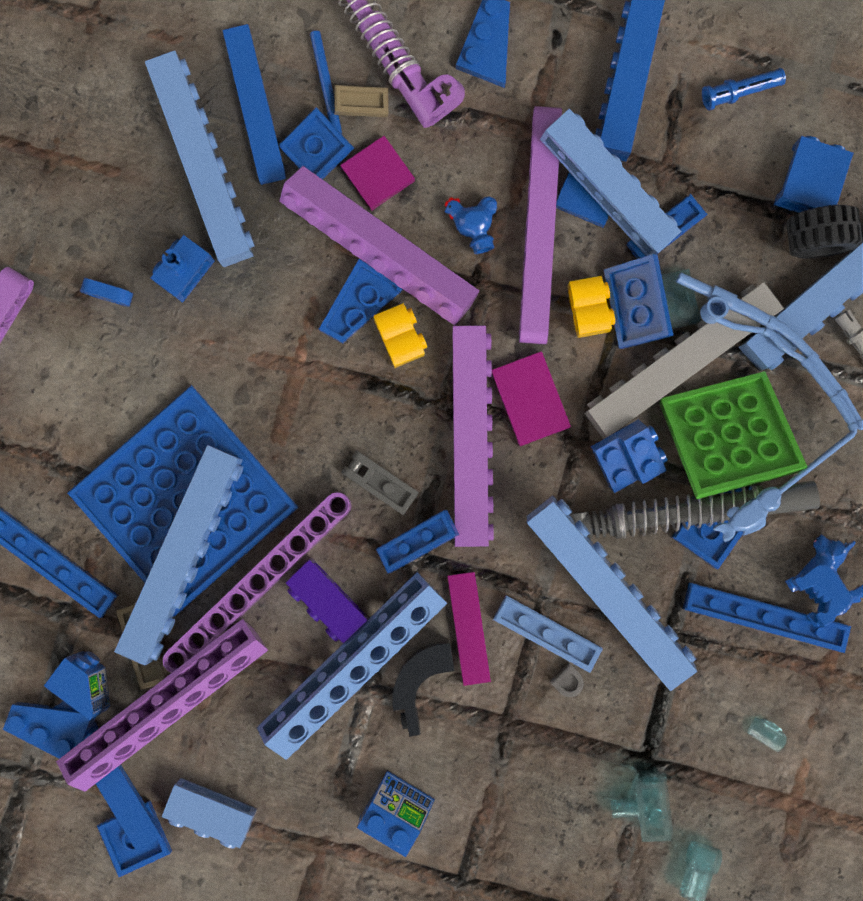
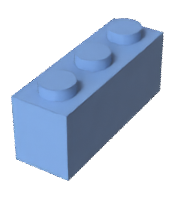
(209, 813)

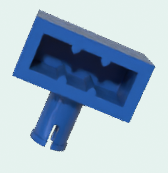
(182, 268)

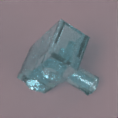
(650, 807)

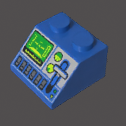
(81, 684)
(395, 813)

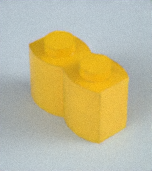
(590, 306)
(399, 335)

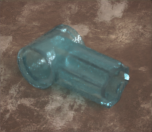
(701, 864)

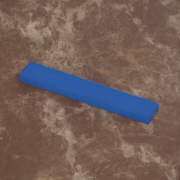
(254, 104)
(55, 566)
(764, 617)
(126, 804)

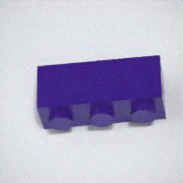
(326, 601)

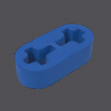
(106, 292)

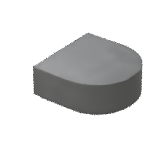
(568, 681)

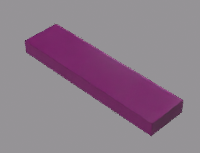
(469, 628)

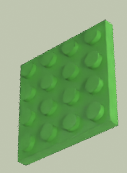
(732, 435)

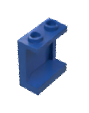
(814, 175)

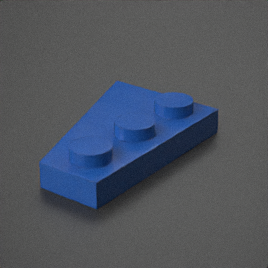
(487, 43)
(358, 301)
(48, 728)

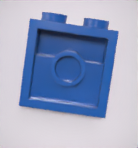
(630, 456)

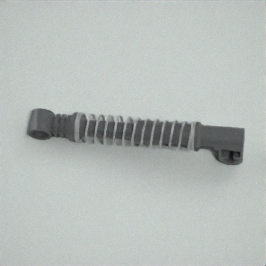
(694, 511)

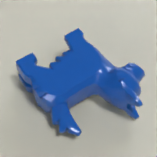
(823, 583)

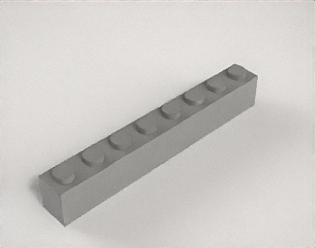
(675, 366)

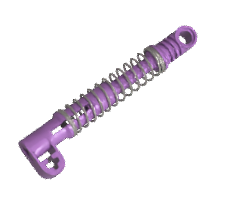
(383, 42)

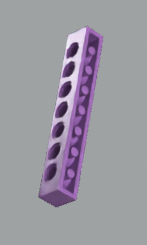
(161, 706)

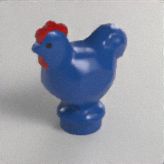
(474, 222)

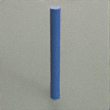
(325, 78)

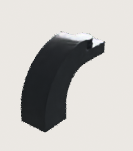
(422, 664)

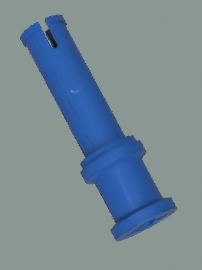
(733, 90)

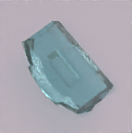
(768, 733)

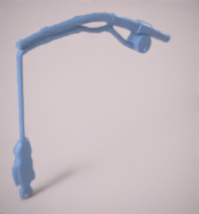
(753, 513)

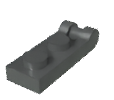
(381, 483)

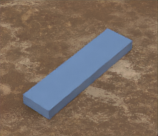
(547, 633)

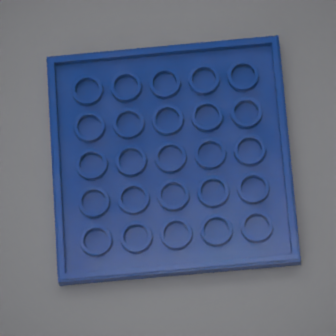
(145, 480)

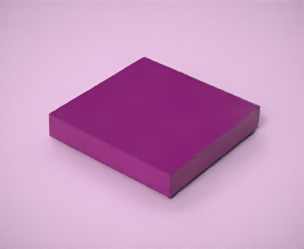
(377, 173)

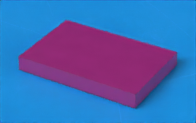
(530, 399)

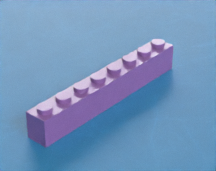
(378, 245)
(470, 436)

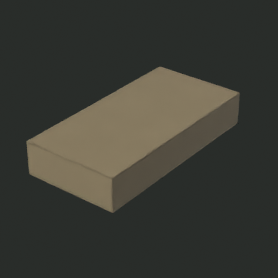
(361, 101)

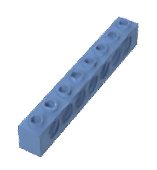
(350, 666)

